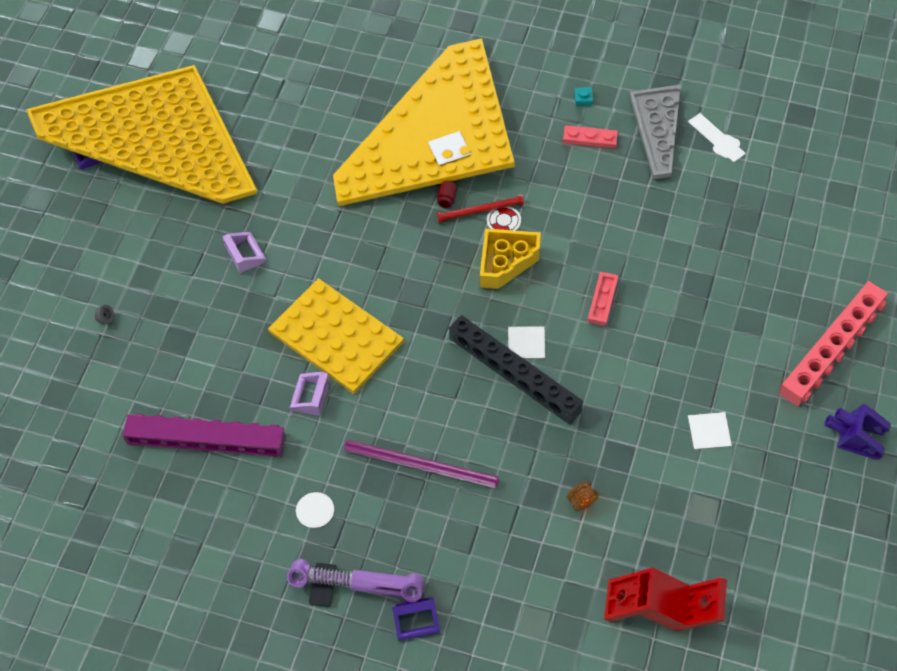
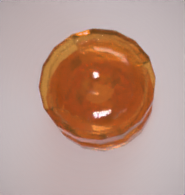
(582, 496)

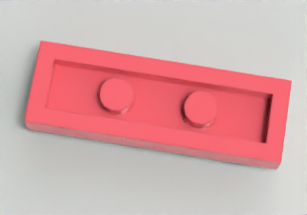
(590, 137)
(602, 298)

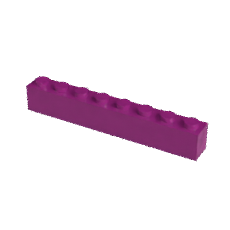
(204, 435)

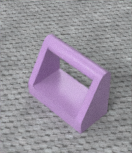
(243, 264)
(314, 407)

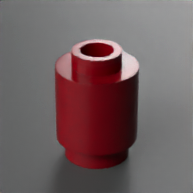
(447, 194)

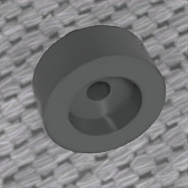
(104, 314)

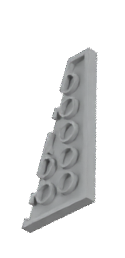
(657, 121)

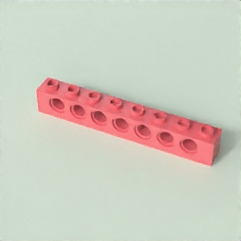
(868, 295)

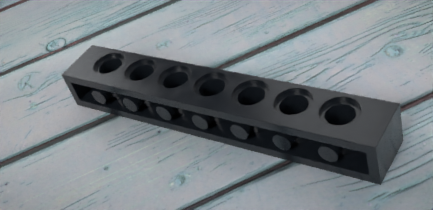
(516, 370)

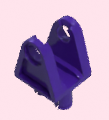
(851, 431)

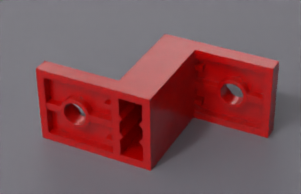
(666, 599)

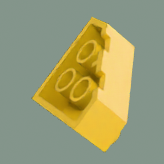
(507, 255)

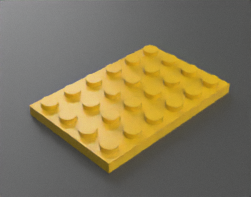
(336, 335)

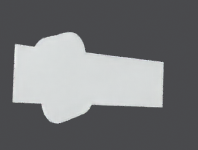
(723, 144)

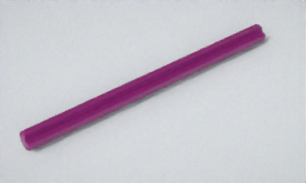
(421, 463)

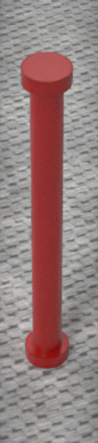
(480, 208)

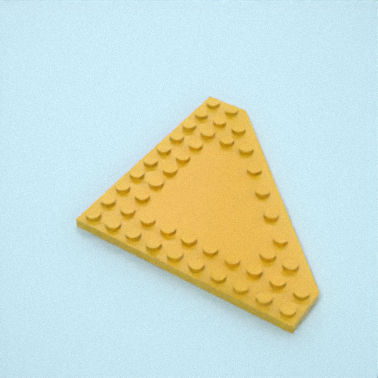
(446, 99)
(154, 129)

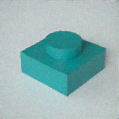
(583, 96)

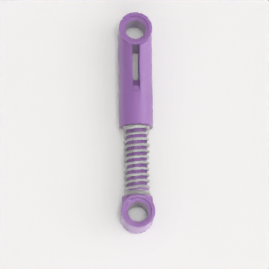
(358, 580)

